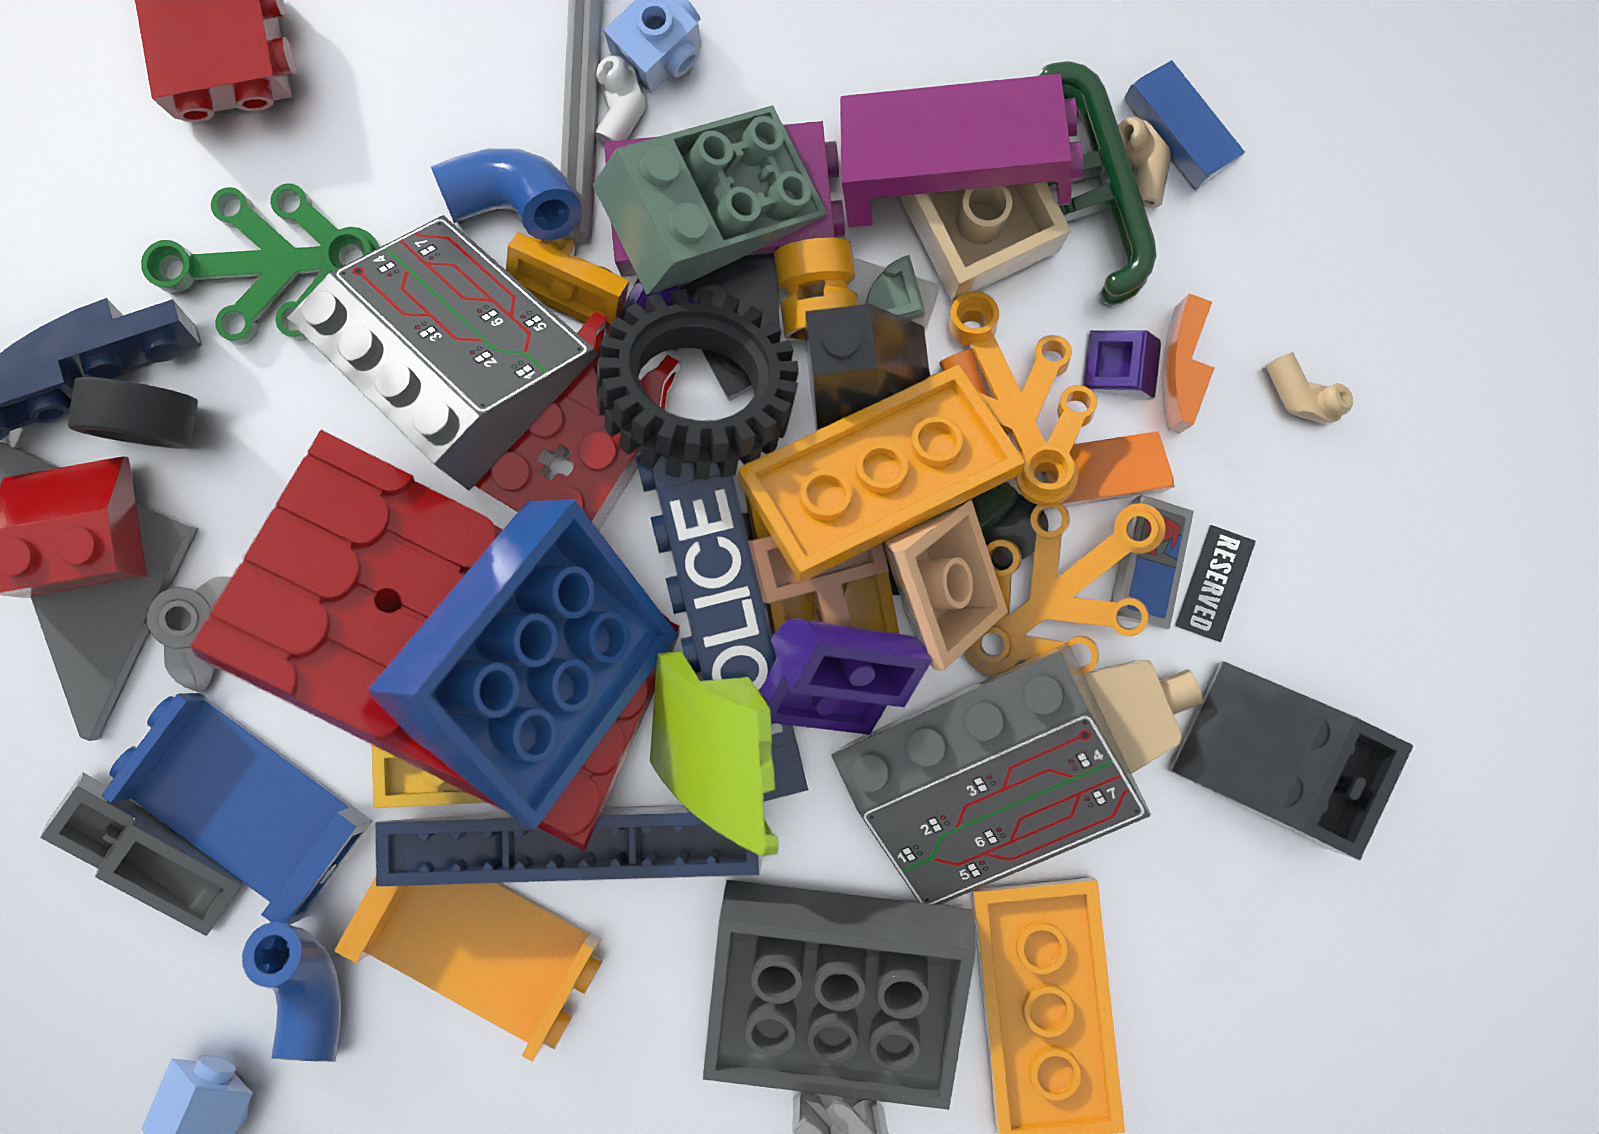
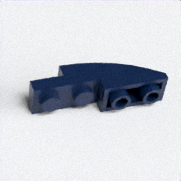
(86, 342)

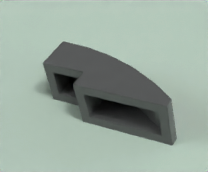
(141, 855)

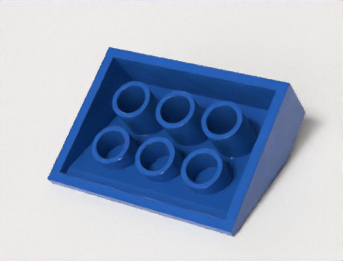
(527, 659)

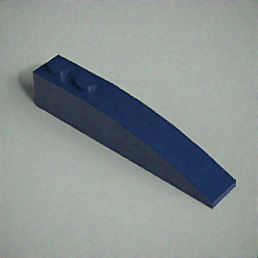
(502, 850)

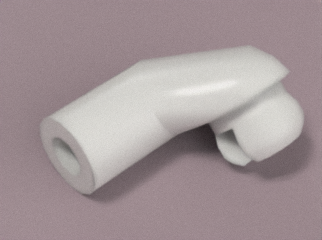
(623, 97)

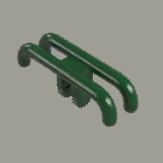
(1118, 188)

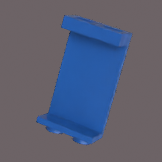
(239, 803)

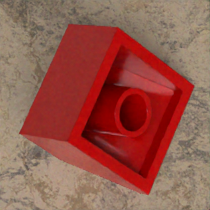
(69, 529)

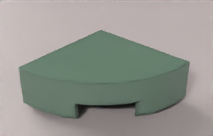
(898, 290)

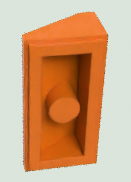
(1118, 469)

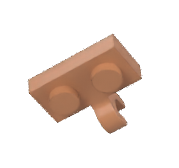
(829, 605)

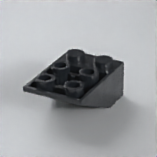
(1292, 759)

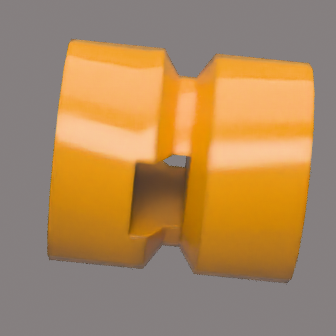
(813, 269)

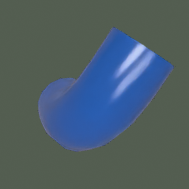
(511, 181)
(304, 989)

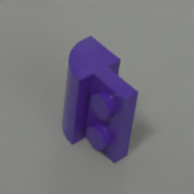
(840, 675)

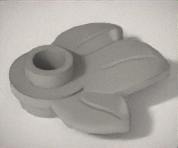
(178, 656)

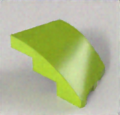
(714, 750)

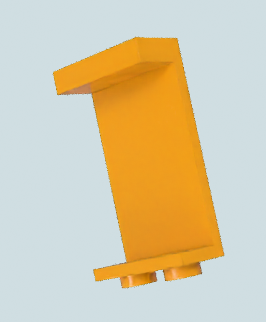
(480, 951)

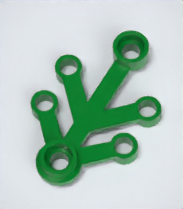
(275, 263)

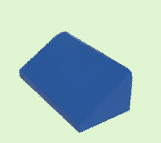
(1185, 122)

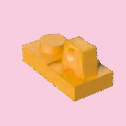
(564, 279)

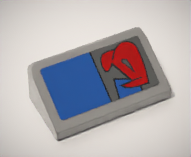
(1154, 574)

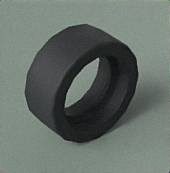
(132, 412)

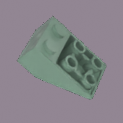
(706, 196)

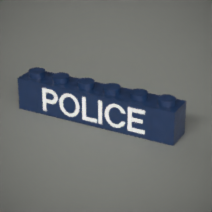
(719, 592)

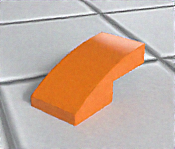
(1182, 377)

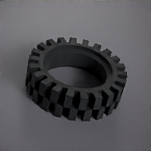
(705, 327)

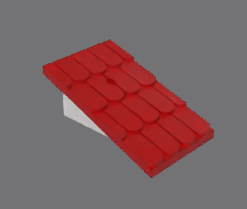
(341, 588)

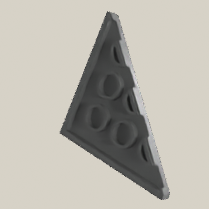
(101, 627)

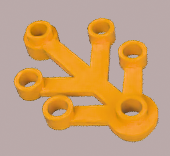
(1019, 410)
(1054, 596)

